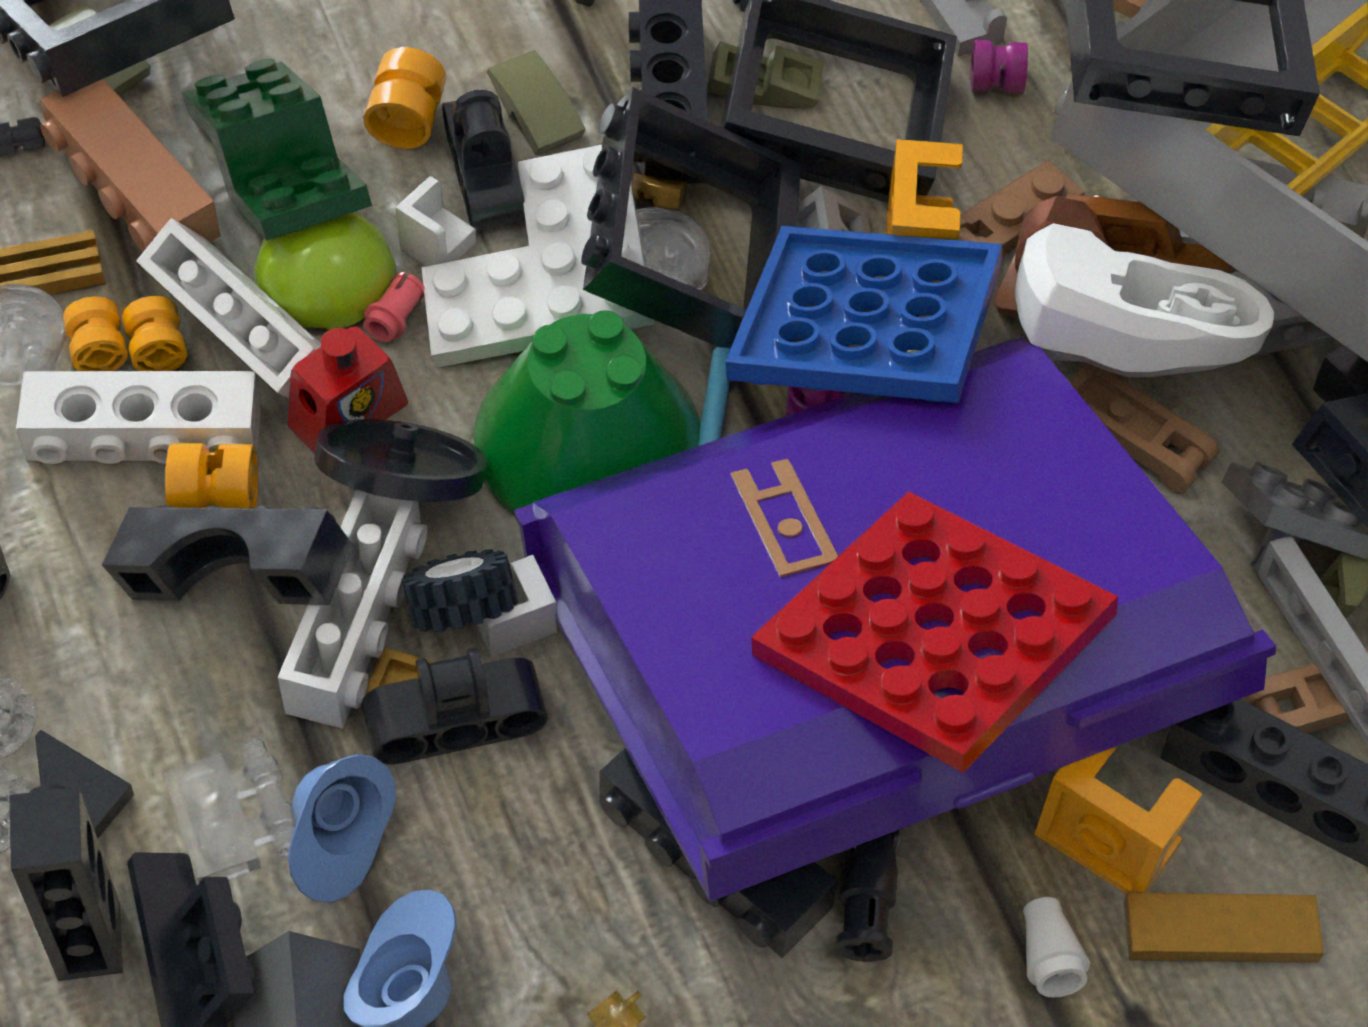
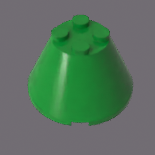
(580, 410)

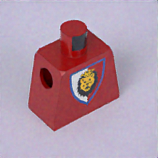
(342, 383)

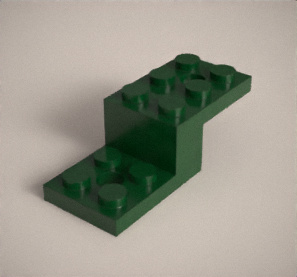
(275, 149)

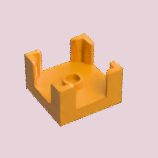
(921, 214)
(1111, 831)

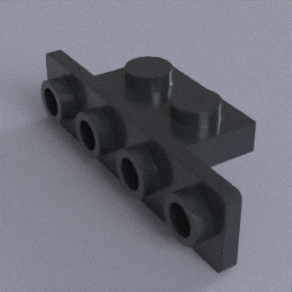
(190, 941)

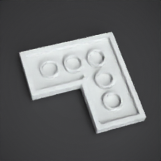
(501, 298)

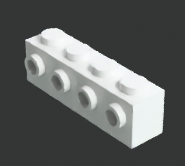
(336, 641)

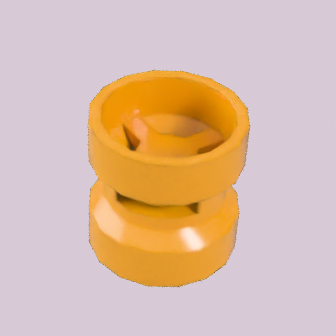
(98, 342)
(157, 342)

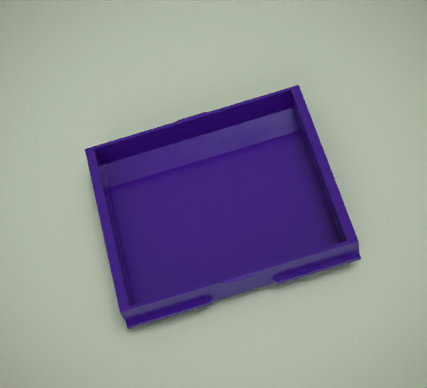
(763, 774)

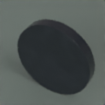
(400, 460)

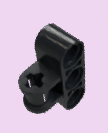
(483, 160)
(454, 708)

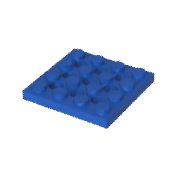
(881, 367)

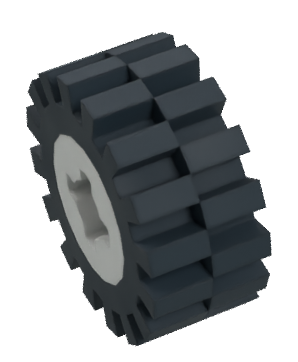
(459, 590)

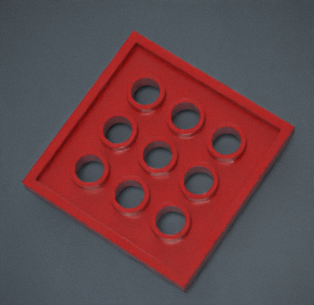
(902, 697)

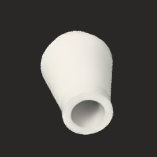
(1052, 950)

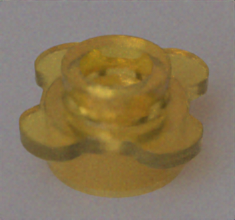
(617, 1011)

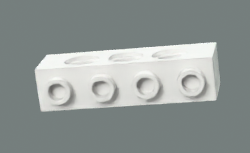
(228, 303)
(114, 402)

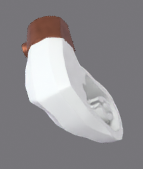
(1127, 307)

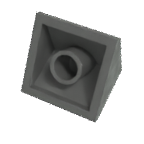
(299, 983)

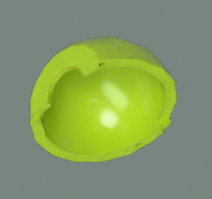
(327, 271)

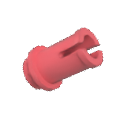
(387, 317)

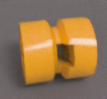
(405, 98)
(211, 478)

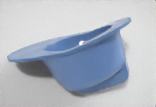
(339, 825)
(403, 965)

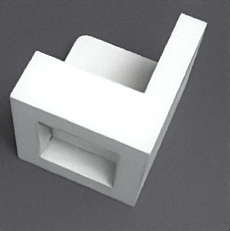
(429, 230)
(529, 619)

